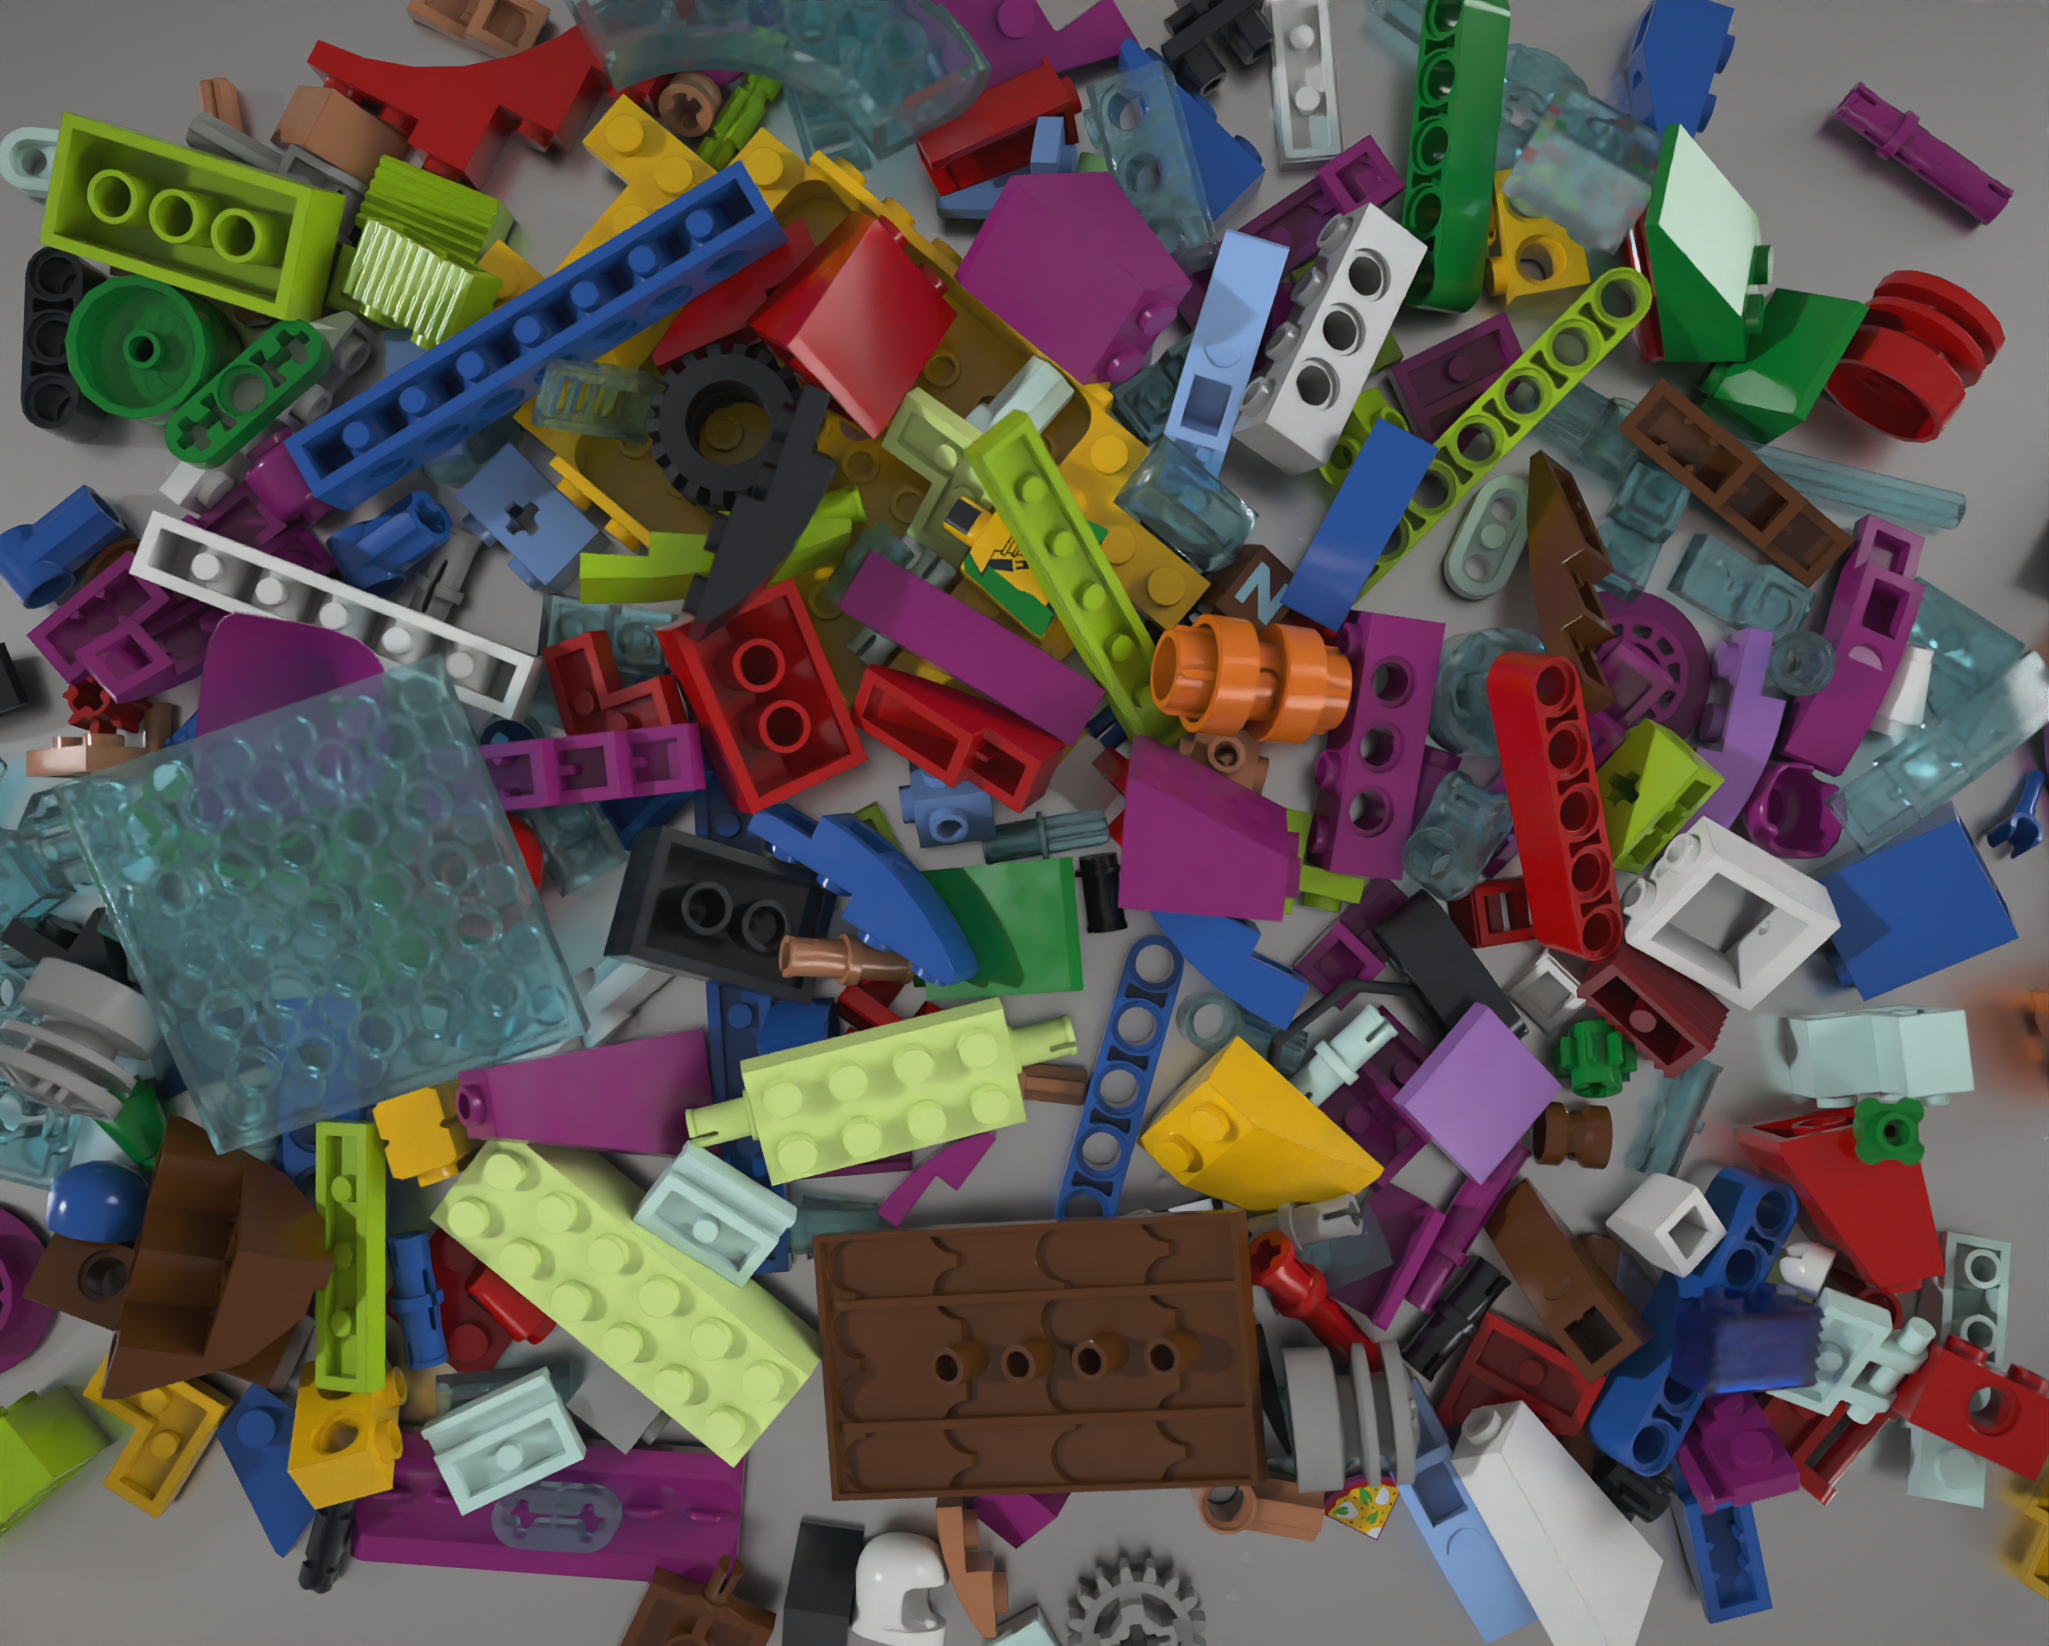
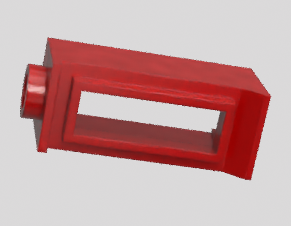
(998, 129)

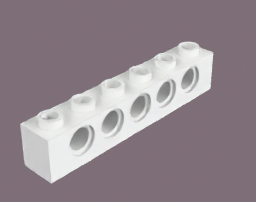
(265, 585)

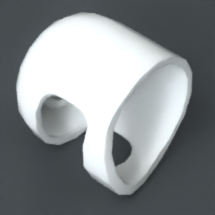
(895, 1584)

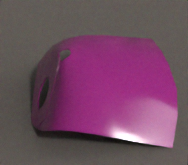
(273, 662)

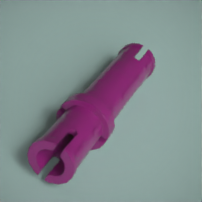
(1934, 162)
(1462, 1225)

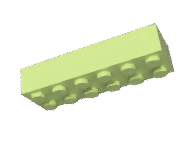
(668, 1325)

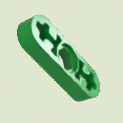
(228, 440)

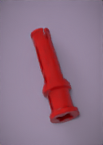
(1301, 1294)

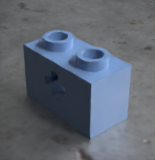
(508, 491)

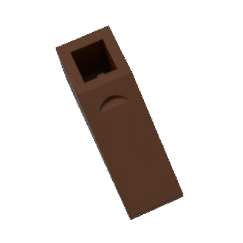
(1565, 1283)

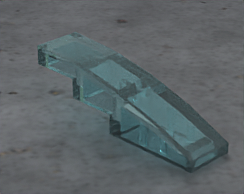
(1944, 754)

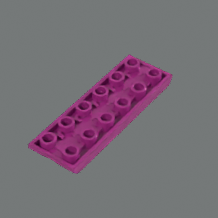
(674, 1500)

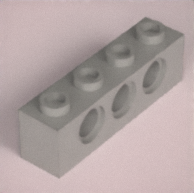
(1380, 264)

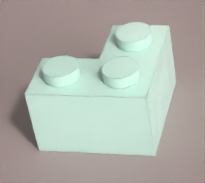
(1880, 1049)

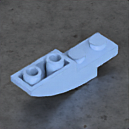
(1225, 346)
(1460, 1534)

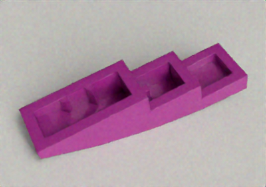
(120, 596)
(969, 647)
(1635, 686)
(596, 766)

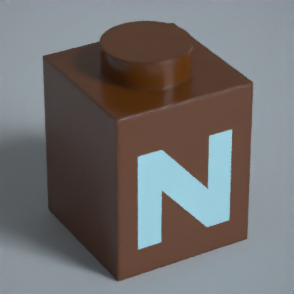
(1249, 588)

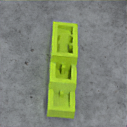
(677, 556)

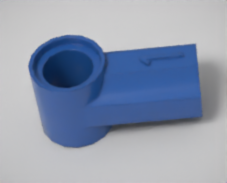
(380, 550)
(42, 556)

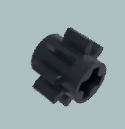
(1633, 1492)

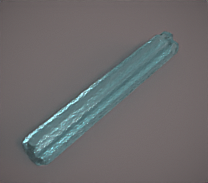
(1863, 487)

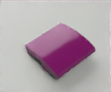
(1367, 1107)

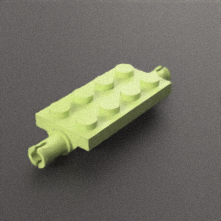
(883, 1089)

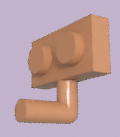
(95, 751)

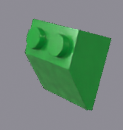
(1782, 367)

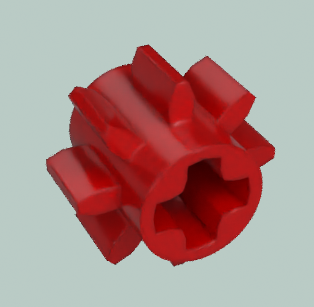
(99, 712)

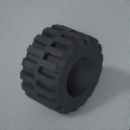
(690, 401)

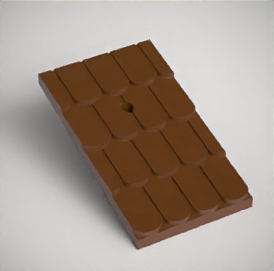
(1040, 1356)

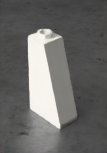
(1556, 1529)

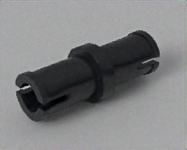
(1455, 1318)

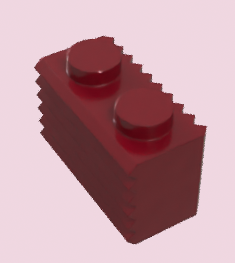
(1654, 1007)

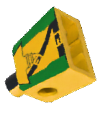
(999, 569)

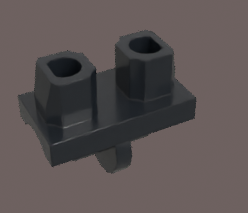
(1205, 27)

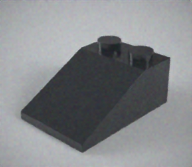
(715, 913)

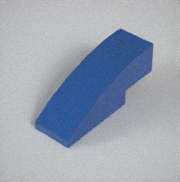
(1358, 524)
(1226, 957)

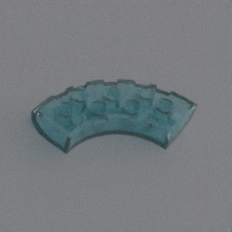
(875, 63)

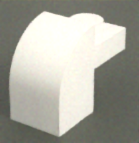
(1666, 1226)

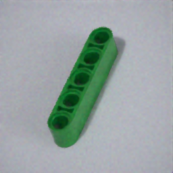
(1455, 148)

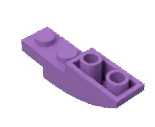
(1737, 725)

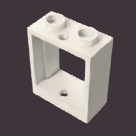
(1766, 952)

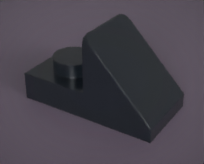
(58, 938)

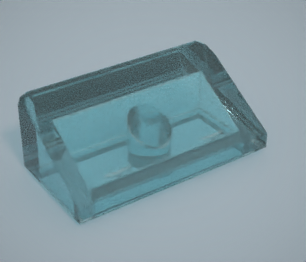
(1188, 507)

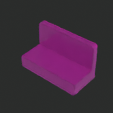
(1410, 1231)

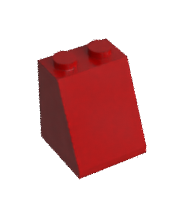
(857, 320)
(1865, 1212)

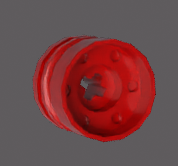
(1915, 356)

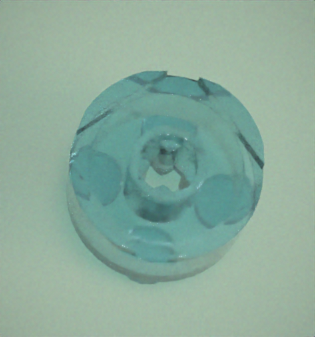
(1459, 710)

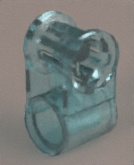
(1459, 829)

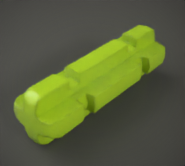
(737, 120)

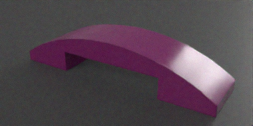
(1296, 221)
(173, 649)

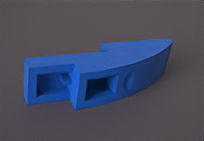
(888, 894)

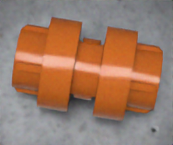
(1229, 677)

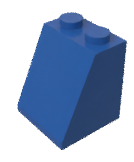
(1913, 905)

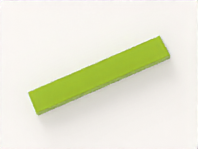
(1072, 571)

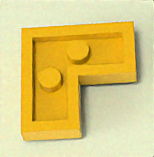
(168, 1440)

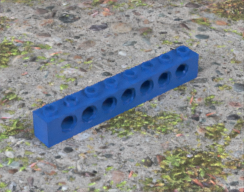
(505, 354)

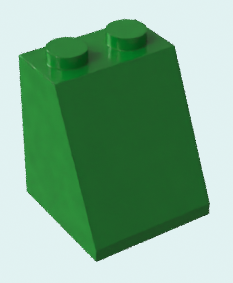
(1017, 925)

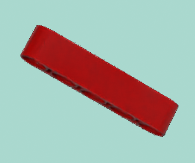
(1555, 803)

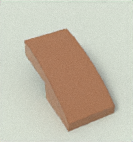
(488, 26)

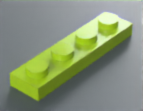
(353, 1208)

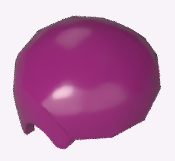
(1789, 812)

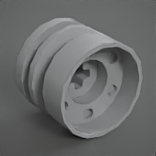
(79, 1035)
(1349, 1416)

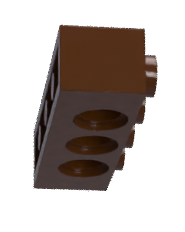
(71, 1282)

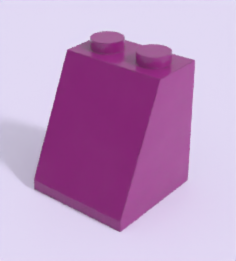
(1075, 273)
(1202, 841)

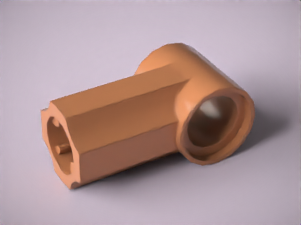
(1266, 1509)

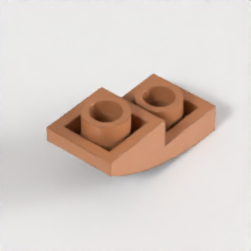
(971, 1573)

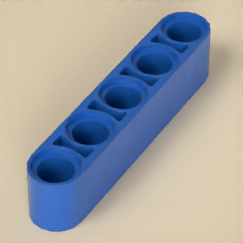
(1115, 1053)
(1640, 1408)

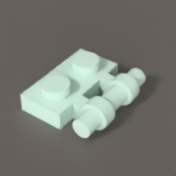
(1850, 1339)

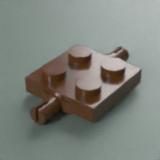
(697, 1614)

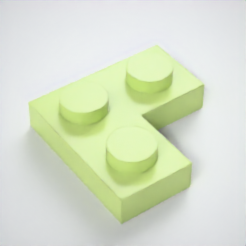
(932, 443)

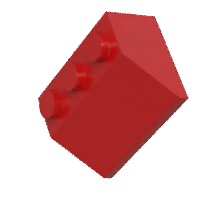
(764, 700)

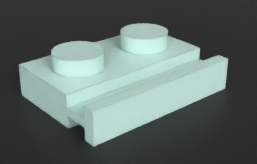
(714, 1214)
(504, 1441)

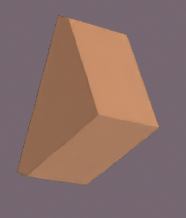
(338, 132)

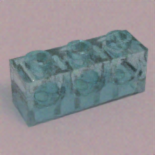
(1157, 139)

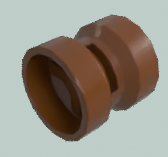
(1578, 1134)

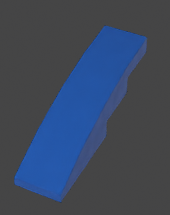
(1721, 1554)

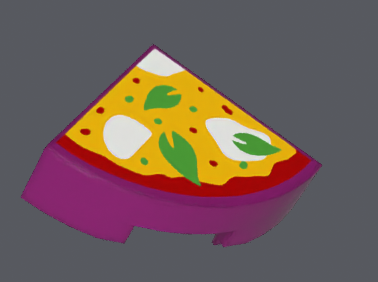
(1361, 1506)

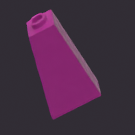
(594, 1097)

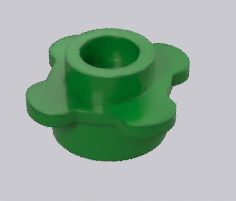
(1869, 1127)

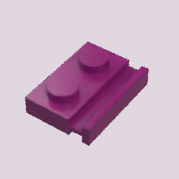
(1734, 1454)

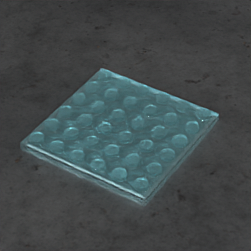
(325, 904)

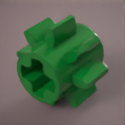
(1594, 1059)

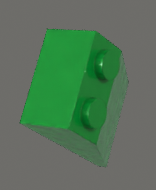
(1703, 256)

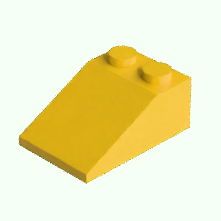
(1253, 1138)

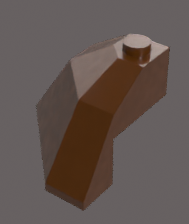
(216, 1268)

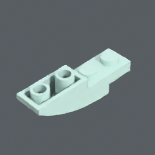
(1973, 1306)

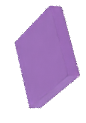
(1478, 1093)

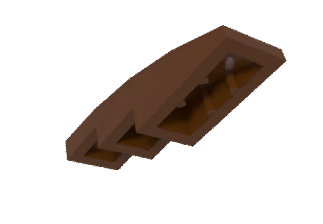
(1734, 483)
(1564, 566)

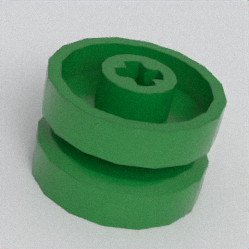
(146, 347)

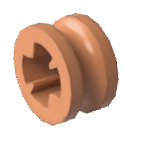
(684, 121)

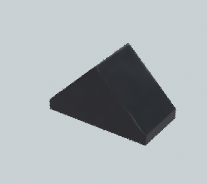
(821, 1584)

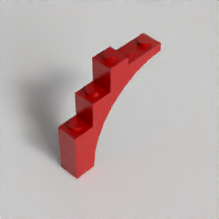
(465, 114)

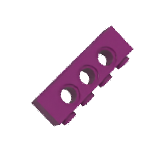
(1392, 772)

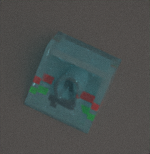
(1585, 169)

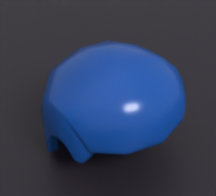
(98, 1202)

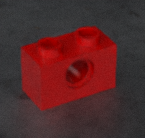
(2006, 1431)

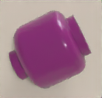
(280, 483)

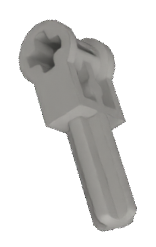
(221, 139)

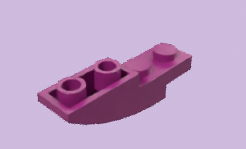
(1868, 633)

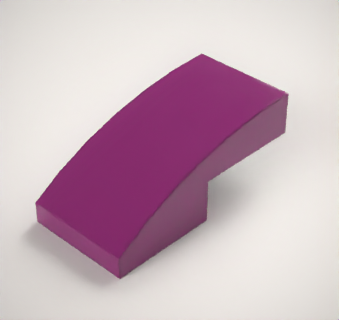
(1348, 946)
(949, 1162)

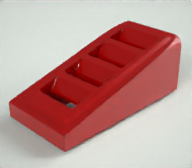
(1481, 917)

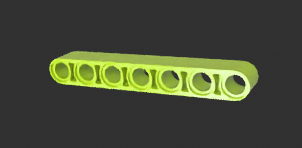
(1503, 426)

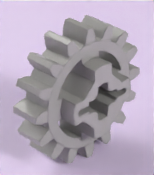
(1159, 1622)

